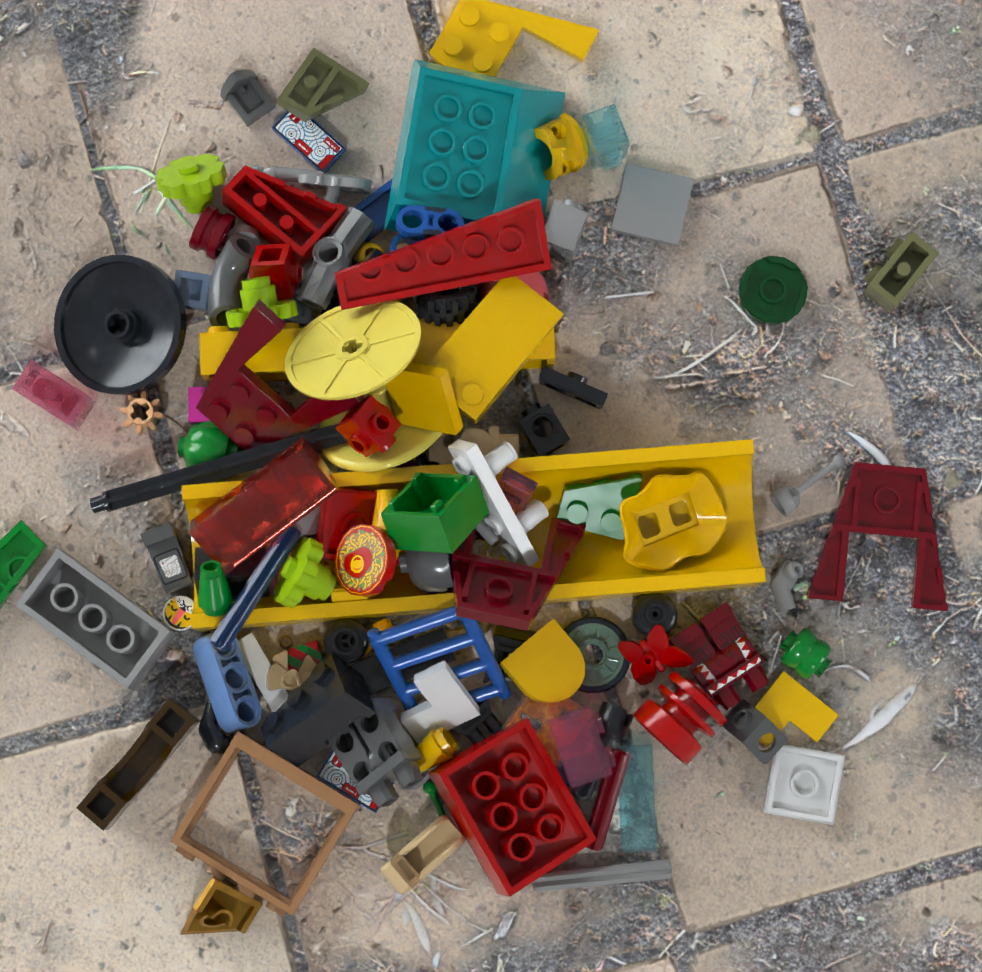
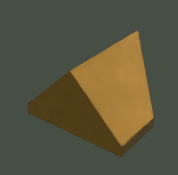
(221, 910)

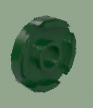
(772, 290)

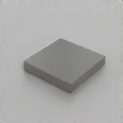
(652, 205)

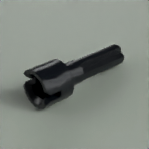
(616, 725)

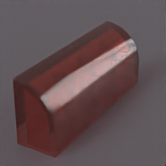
(263, 505)

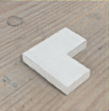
(446, 703)

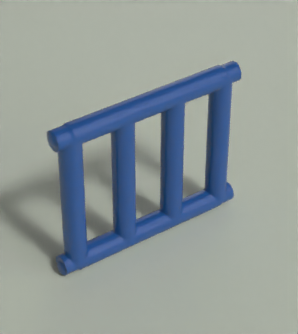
(473, 636)

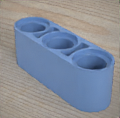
(223, 697)

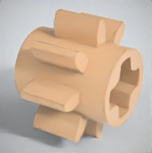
(132, 413)

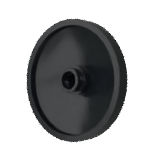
(120, 324)

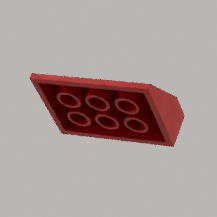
(512, 807)

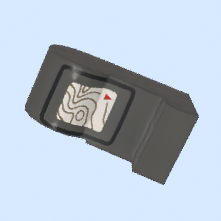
(168, 557)

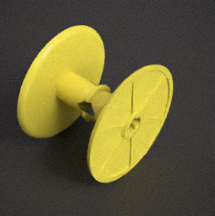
(355, 356)

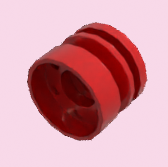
(680, 717)

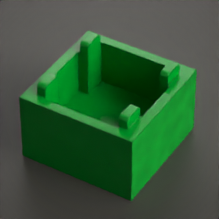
(435, 512)

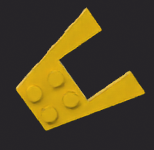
(484, 33)

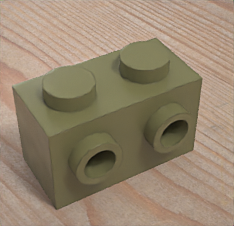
(900, 272)

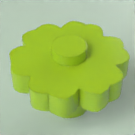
(192, 180)
(261, 289)
(304, 575)

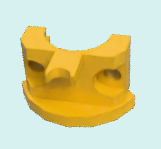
(566, 145)

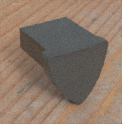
(246, 96)

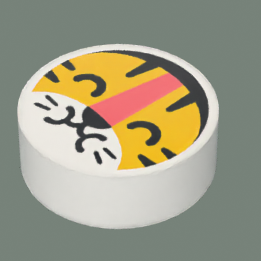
(177, 613)

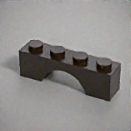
(139, 764)

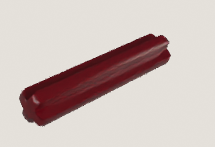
(607, 799)

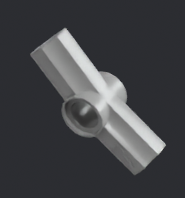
(345, 242)

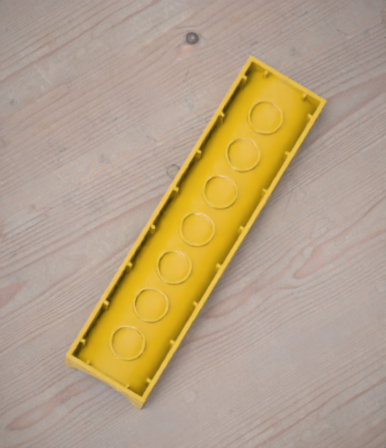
(597, 564)

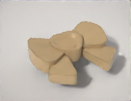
(280, 677)

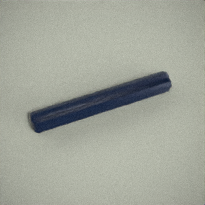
(254, 589)

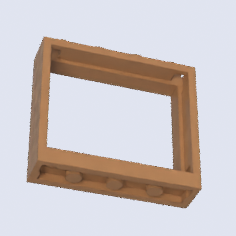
(221, 866)

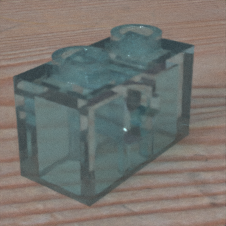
(605, 137)

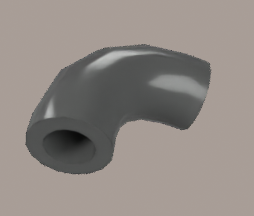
(226, 278)

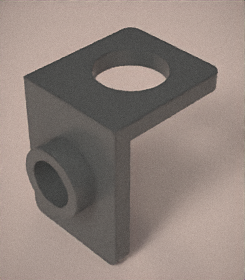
(749, 726)

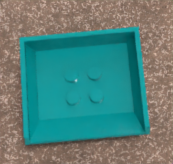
(470, 144)

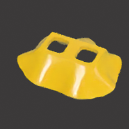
(672, 542)

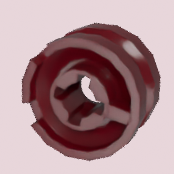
(211, 231)

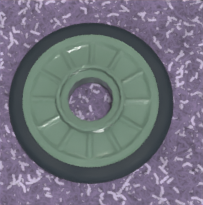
(606, 636)

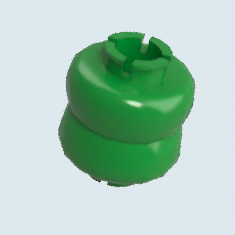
(805, 653)

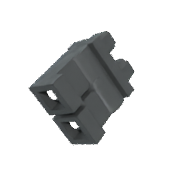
(378, 754)

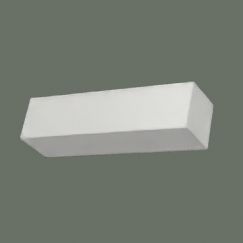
(258, 666)

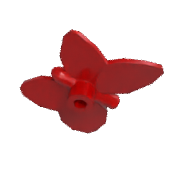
(652, 654)

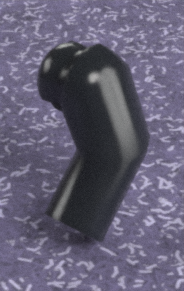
(211, 733)

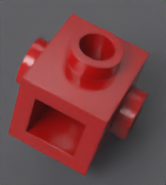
(280, 265)
(369, 427)

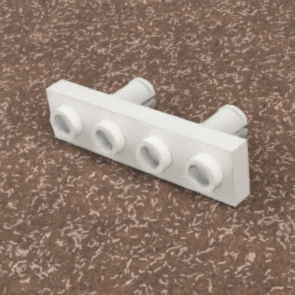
(501, 519)

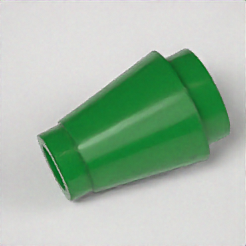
(214, 592)

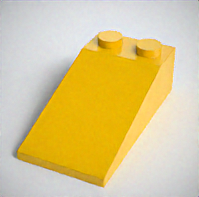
(495, 344)

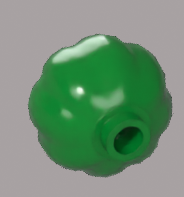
(204, 444)

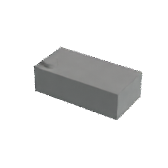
(95, 619)

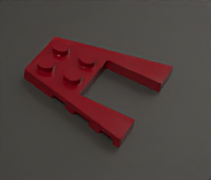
(246, 405)
(883, 503)
(510, 591)

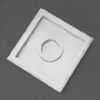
(804, 784)

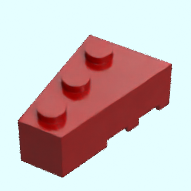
(281, 211)

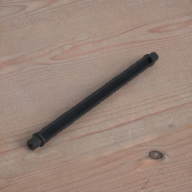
(210, 470)

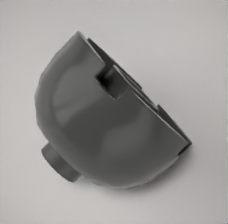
(428, 570)

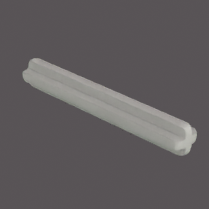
(604, 875)

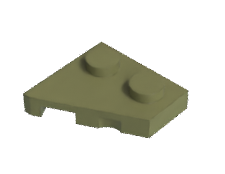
(319, 87)

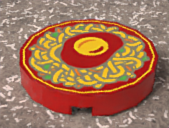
(365, 560)

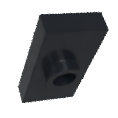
(573, 386)

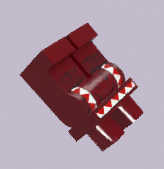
(721, 667)

